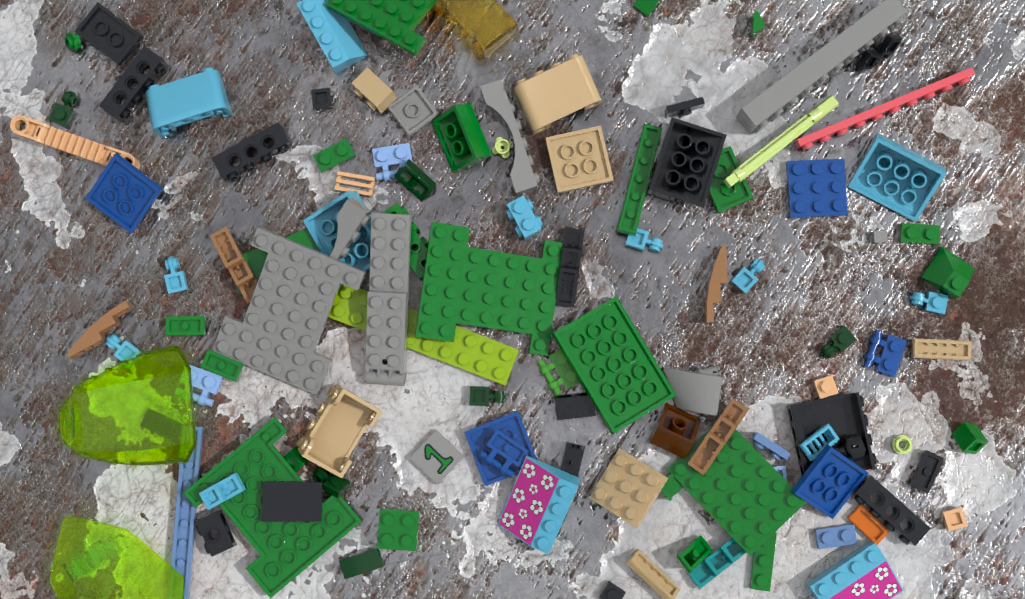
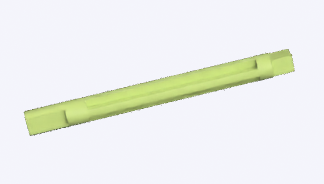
(781, 141)

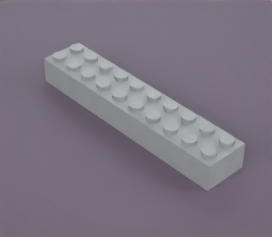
(820, 65)

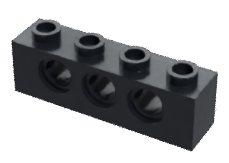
(133, 74)
(258, 141)
(916, 527)

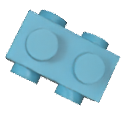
(526, 222)

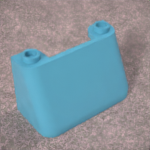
(187, 101)

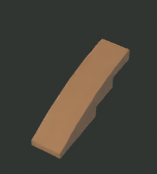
(235, 262)
(717, 277)
(96, 332)
(718, 436)

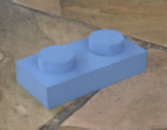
(776, 451)
(835, 536)

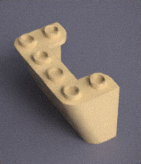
(556, 93)
(337, 429)

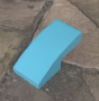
(222, 491)

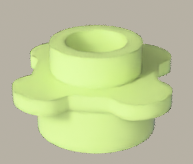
(503, 152)

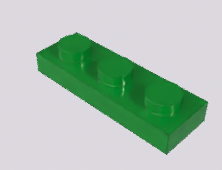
(763, 565)

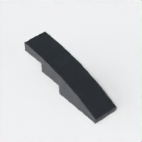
(569, 266)

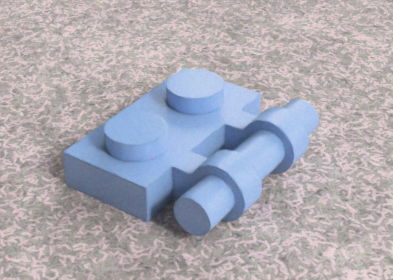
(390, 156)
(208, 382)

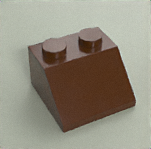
(675, 431)

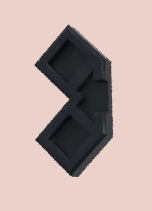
(886, 49)

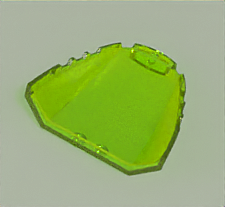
(134, 412)

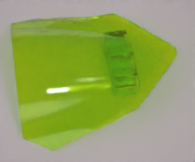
(109, 563)

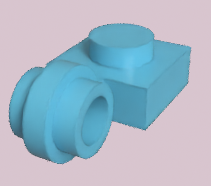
(641, 239)
(745, 279)
(176, 280)
(933, 302)
(125, 351)

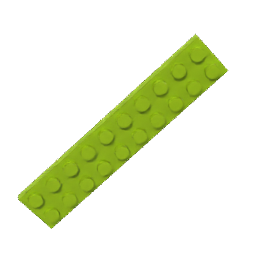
(467, 352)

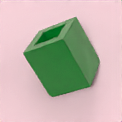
(969, 438)
(671, 487)

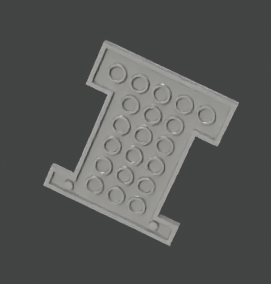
(288, 312)

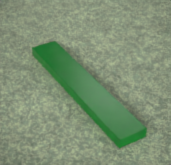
(639, 180)

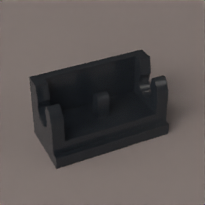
(574, 406)
(572, 458)

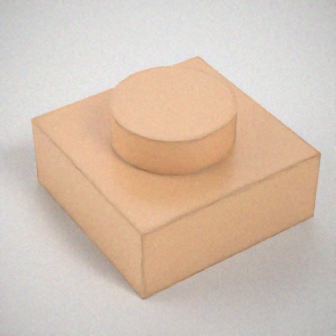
(825, 387)
(954, 519)

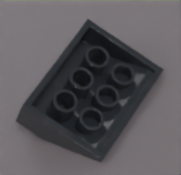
(686, 163)

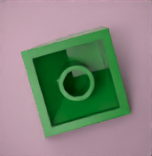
(948, 273)

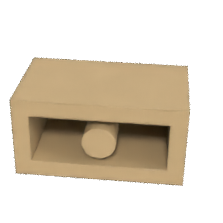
(374, 90)

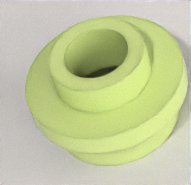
(907, 444)

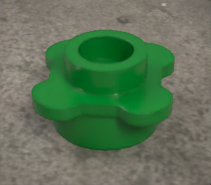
(72, 41)

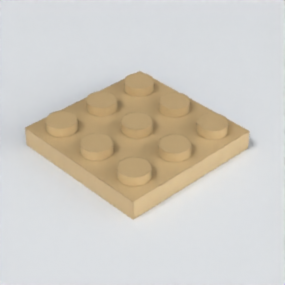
(579, 159)
(628, 488)

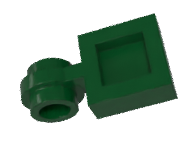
(61, 113)
(841, 340)
(481, 396)
(334, 485)

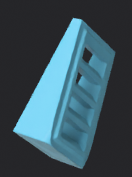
(830, 435)

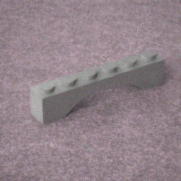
(497, 101)
(350, 220)

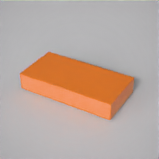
(867, 524)

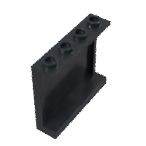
(844, 416)

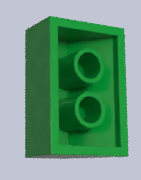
(461, 137)

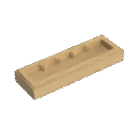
(941, 349)
(652, 575)

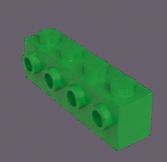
(418, 246)

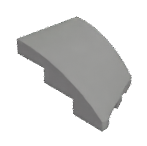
(695, 390)

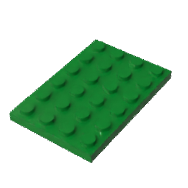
(614, 365)
(740, 492)

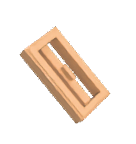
(354, 176)

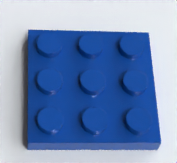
(816, 188)
(124, 193)
(480, 436)
(829, 481)

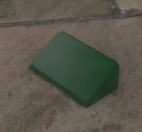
(415, 180)

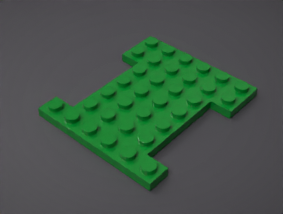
(387, 19)
(487, 289)
(283, 546)

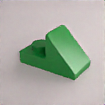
(694, 553)

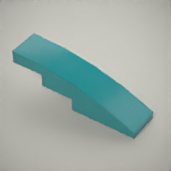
(716, 563)

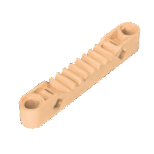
(68, 142)

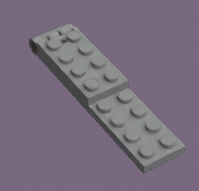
(388, 299)

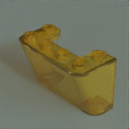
(480, 21)

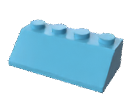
(333, 34)

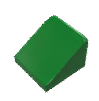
(646, 6)
(757, 24)
(295, 459)

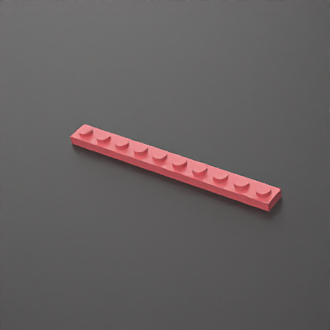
(877, 112)

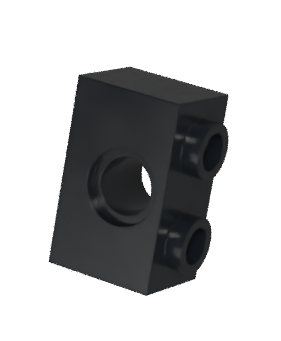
(225, 540)

